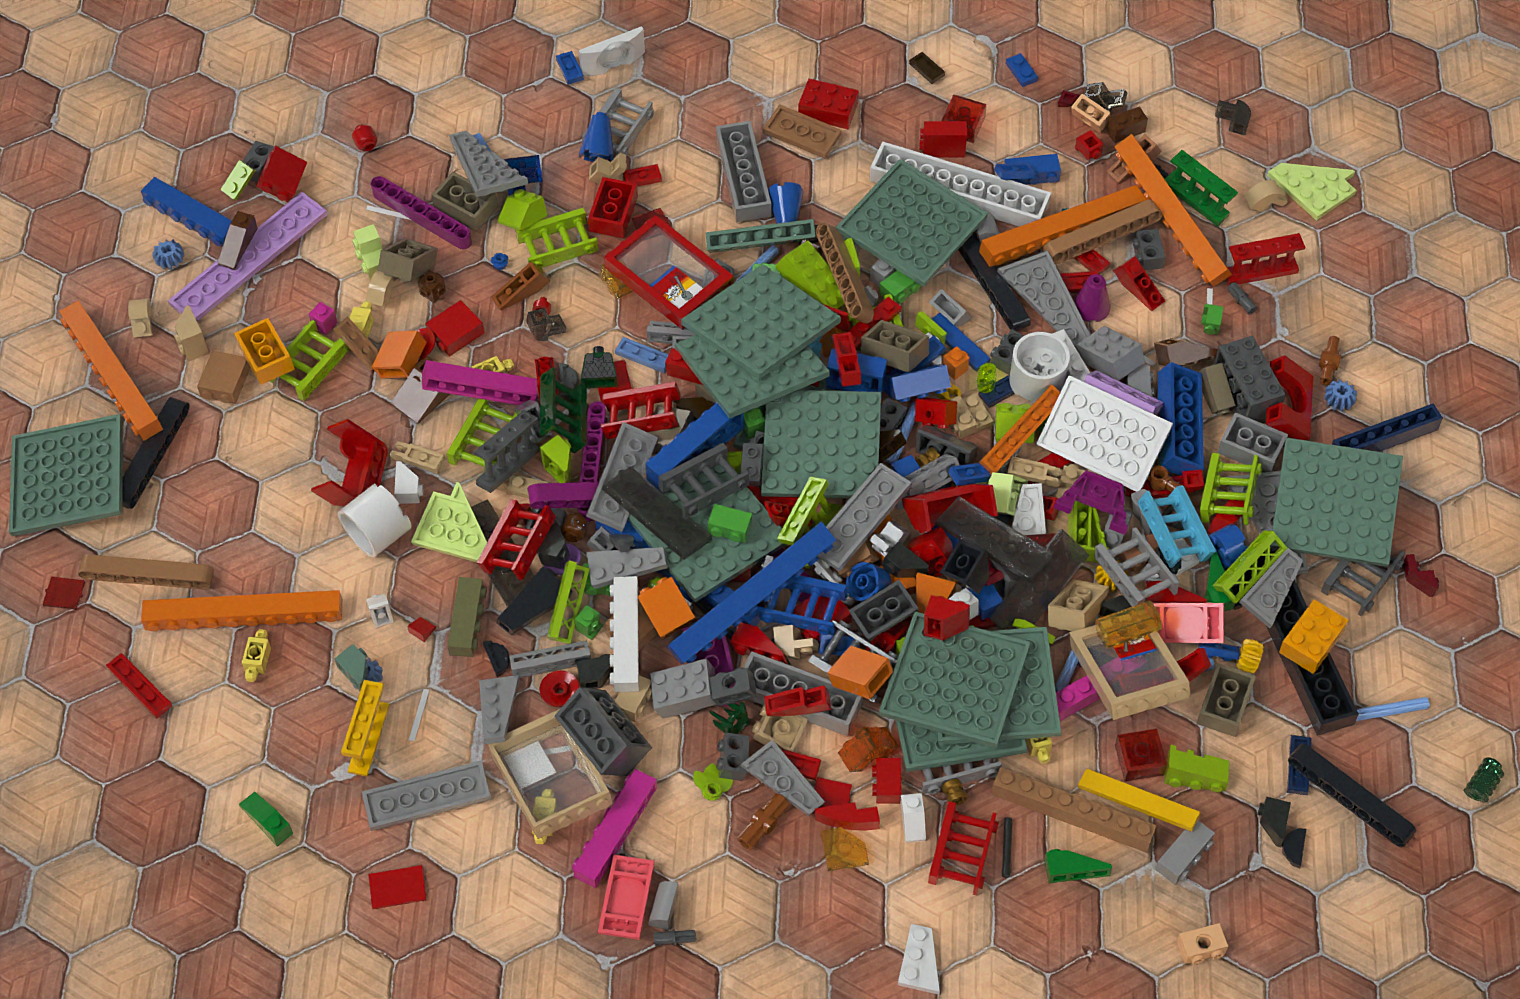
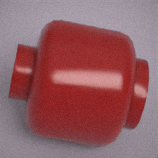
(364, 137)

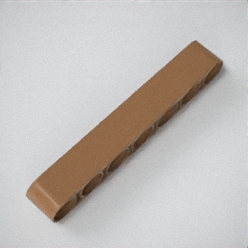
(1103, 231)
(844, 273)
(146, 572)

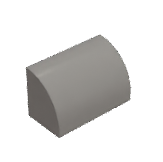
(987, 228)
(950, 308)
(664, 905)

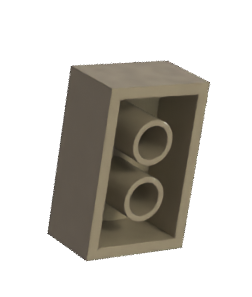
(459, 202)
(407, 259)
(897, 344)
(1226, 700)

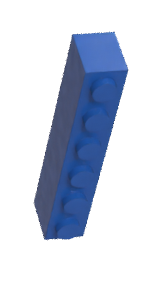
(186, 211)

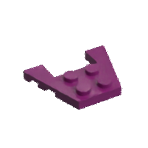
(1098, 493)

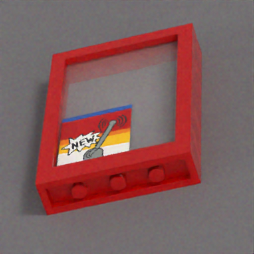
(667, 270)

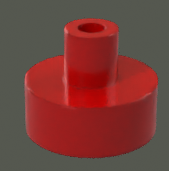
(541, 304)

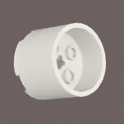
(1037, 363)
(374, 520)

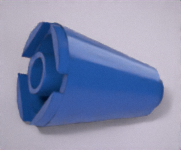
(598, 139)
(786, 201)

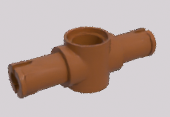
(1329, 360)
(1166, 481)

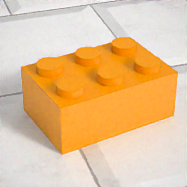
(264, 351)
(1313, 636)

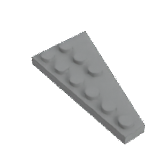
(483, 168)
(1045, 291)
(1265, 504)

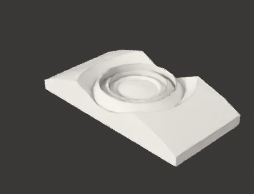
(612, 52)

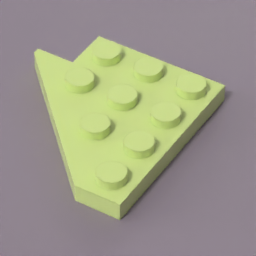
(1314, 187)
(450, 526)

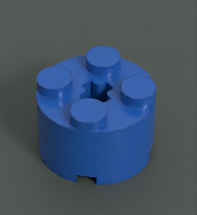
(1228, 544)
(867, 581)

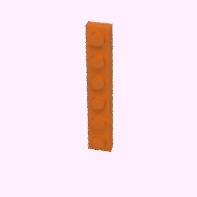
(1020, 430)

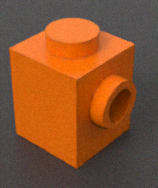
(957, 362)

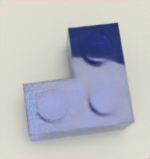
(527, 166)

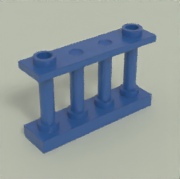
(817, 589)

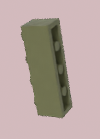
(466, 617)

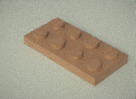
(802, 131)

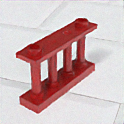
(1265, 269)
(638, 397)
(505, 529)
(943, 853)

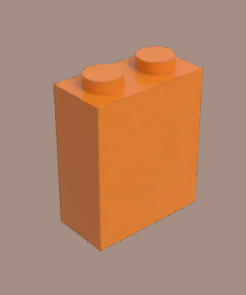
(399, 354)
(666, 607)
(860, 672)

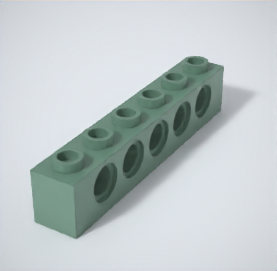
(760, 236)

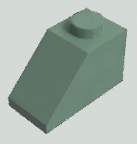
(353, 665)

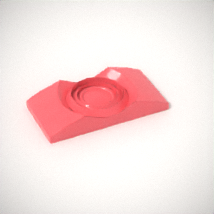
(1191, 622)
(626, 897)

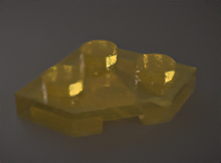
(843, 849)

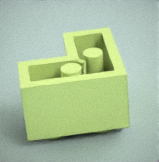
(368, 248)
(1006, 491)

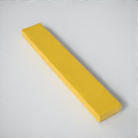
(1139, 800)

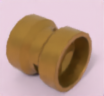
(930, 455)
(954, 792)

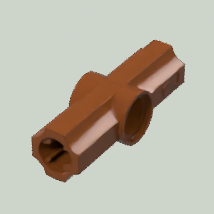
(763, 821)

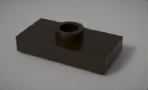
(927, 67)

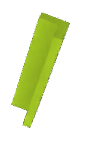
(1245, 560)
(562, 600)

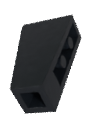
(532, 602)

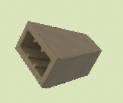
(1216, 389)

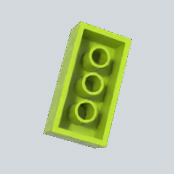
(811, 274)

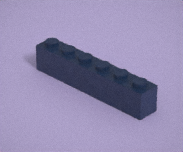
(1394, 431)

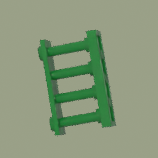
(1193, 195)

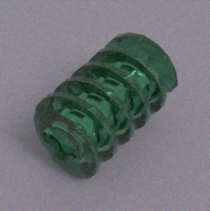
(1484, 780)

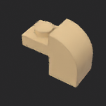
(605, 168)
(1264, 194)
(380, 288)
(140, 315)
(788, 641)

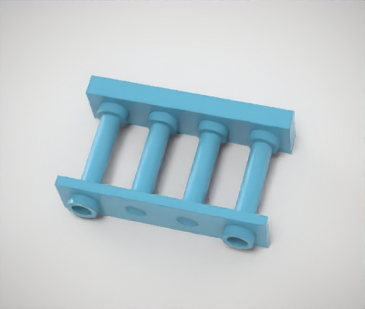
(1189, 519)

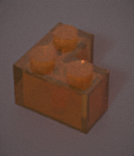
(866, 746)

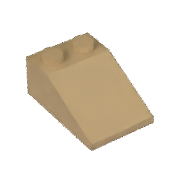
(1076, 605)

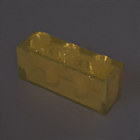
(1128, 624)

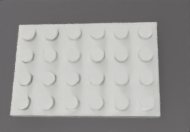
(1104, 433)

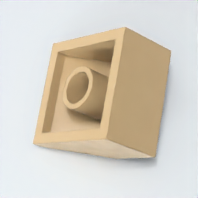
(189, 336)

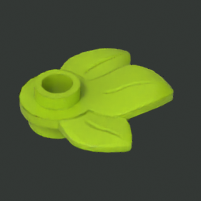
(710, 781)

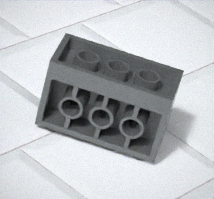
(1249, 378)
(603, 731)

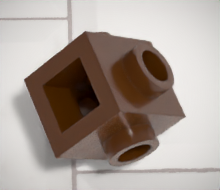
(431, 286)

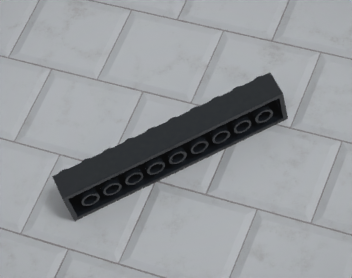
(1323, 692)

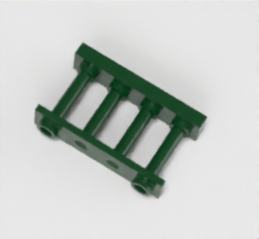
(576, 407)

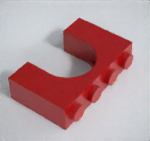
(1299, 386)

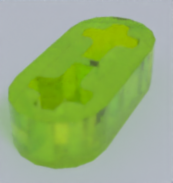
(983, 377)

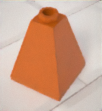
(930, 585)

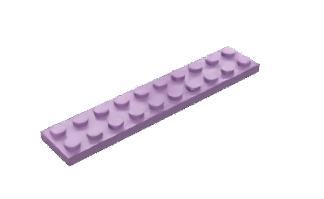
(268, 242)

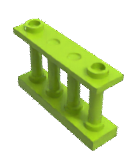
(553, 225)
(326, 361)
(473, 423)
(1215, 480)
(806, 509)

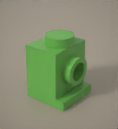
(1212, 318)
(588, 622)

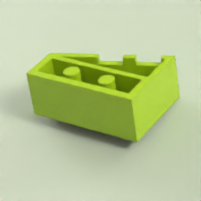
(1085, 529)
(1196, 771)

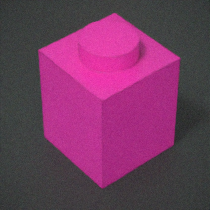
(324, 317)

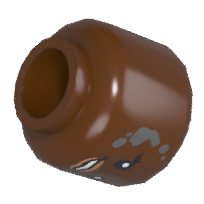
(574, 527)

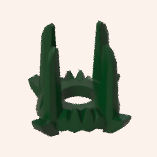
(727, 724)

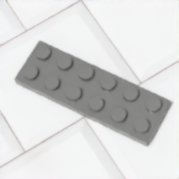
(631, 449)
(864, 514)
(426, 795)

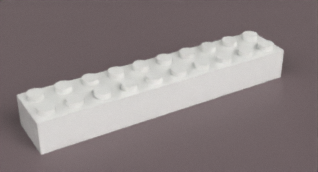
(1004, 199)

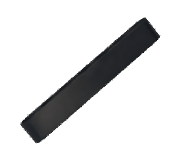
(994, 286)
(152, 451)
(1352, 795)

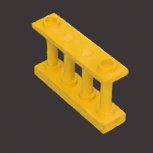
(365, 728)

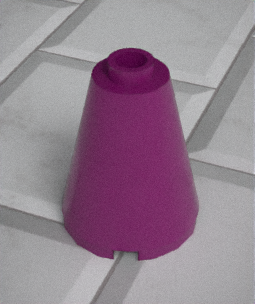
(1093, 299)

